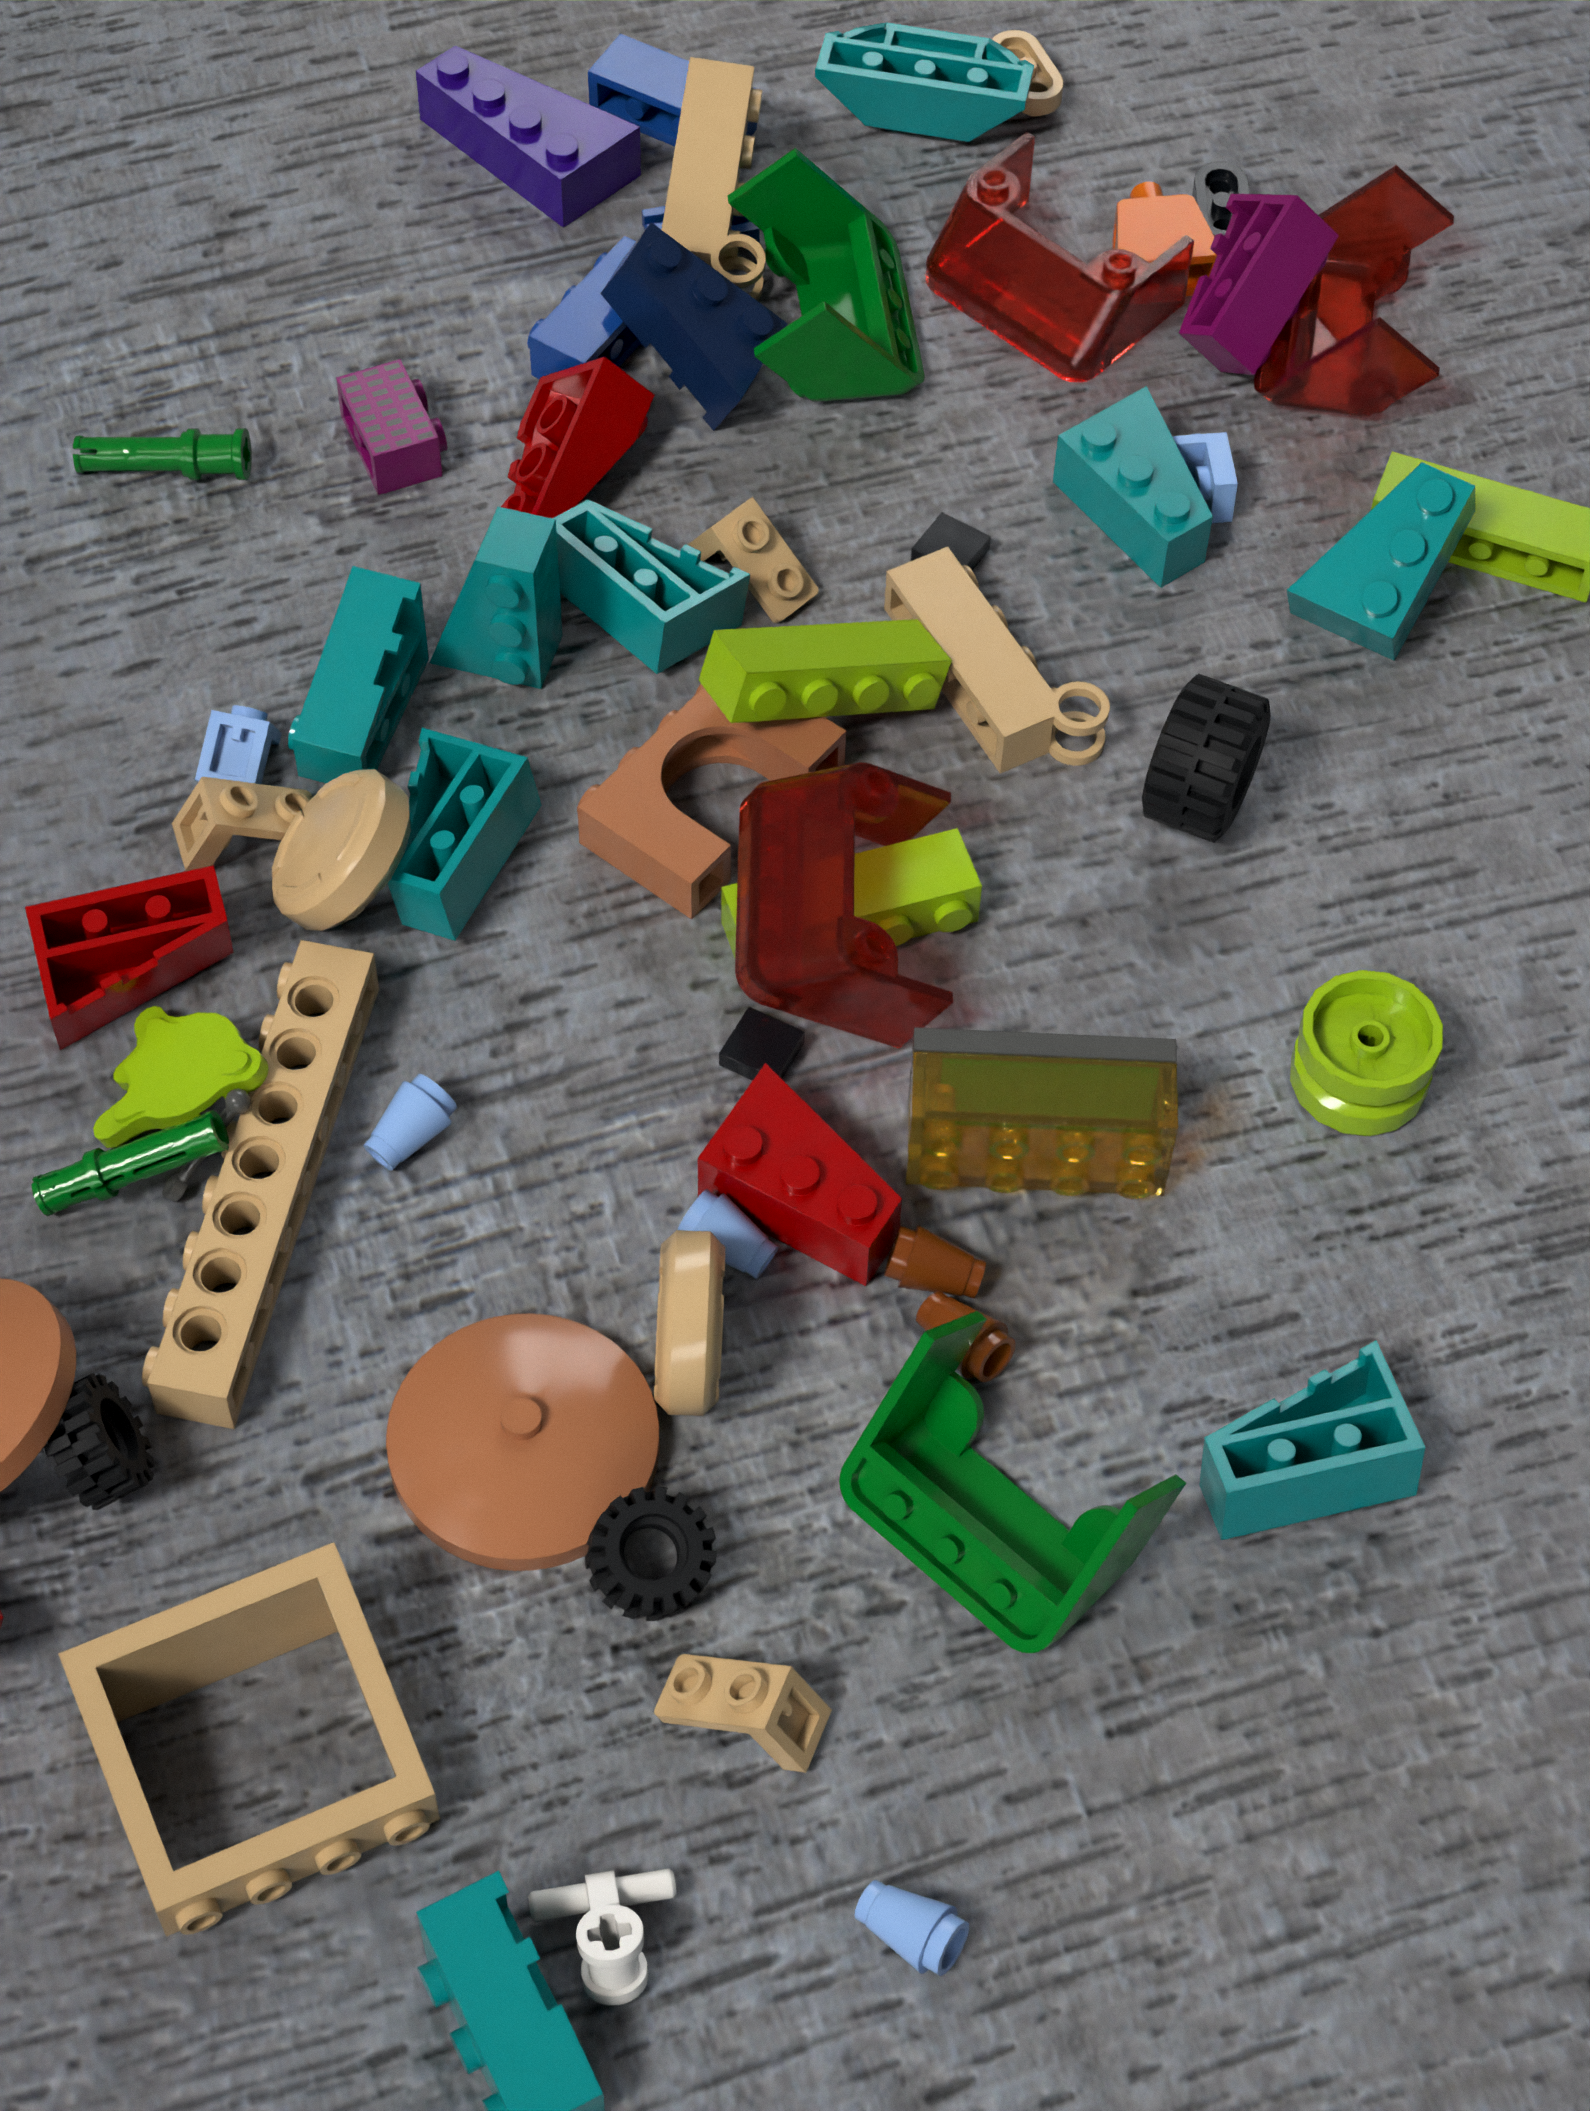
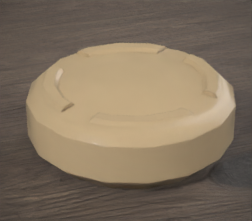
(341, 849)
(689, 1323)

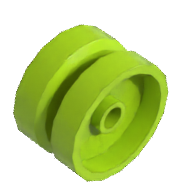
(1366, 1052)

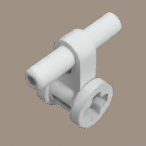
(609, 1933)

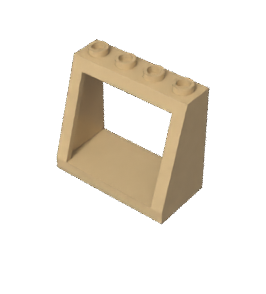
(212, 1641)

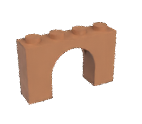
(654, 842)

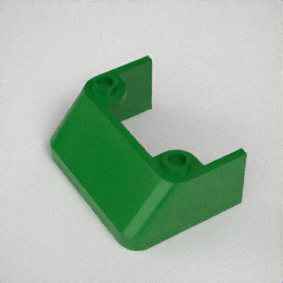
(849, 282)
(972, 1524)

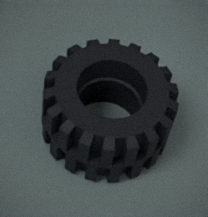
(1206, 757)

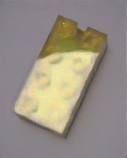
(1041, 1112)

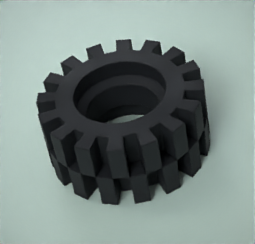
(100, 1444)
(677, 1521)

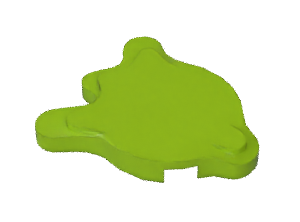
(177, 1073)

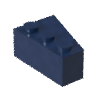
(692, 320)

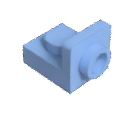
(1213, 471)
(237, 745)

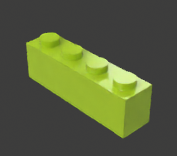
(1515, 532)
(823, 670)
(904, 888)

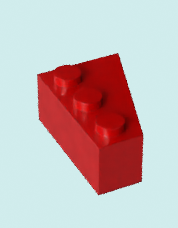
(125, 946)
(801, 1180)

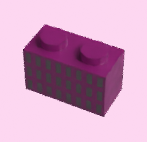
(391, 426)

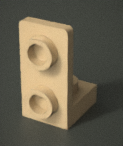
(757, 548)
(231, 808)
(747, 1698)

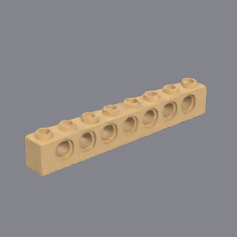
(214, 1382)

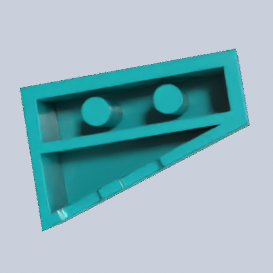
(1136, 487)
(1388, 563)
(642, 590)
(509, 604)
(362, 677)
(464, 823)
(1314, 1453)
(503, 2004)

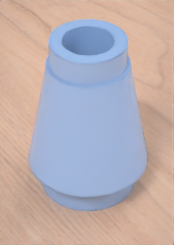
(410, 1121)
(744, 1243)
(914, 1926)

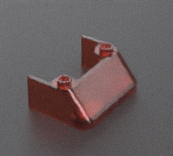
(1037, 293)
(1332, 349)
(796, 900)

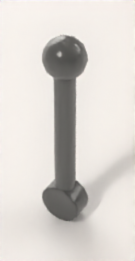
(236, 1103)

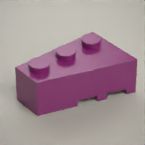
(1256, 280)

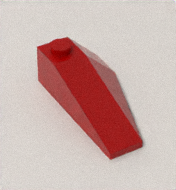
(575, 434)

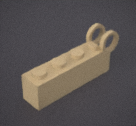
(708, 165)
(990, 676)

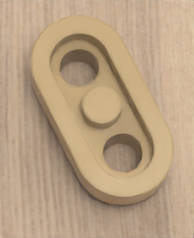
(1047, 82)

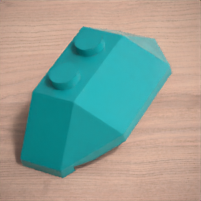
(924, 79)

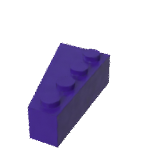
(528, 134)

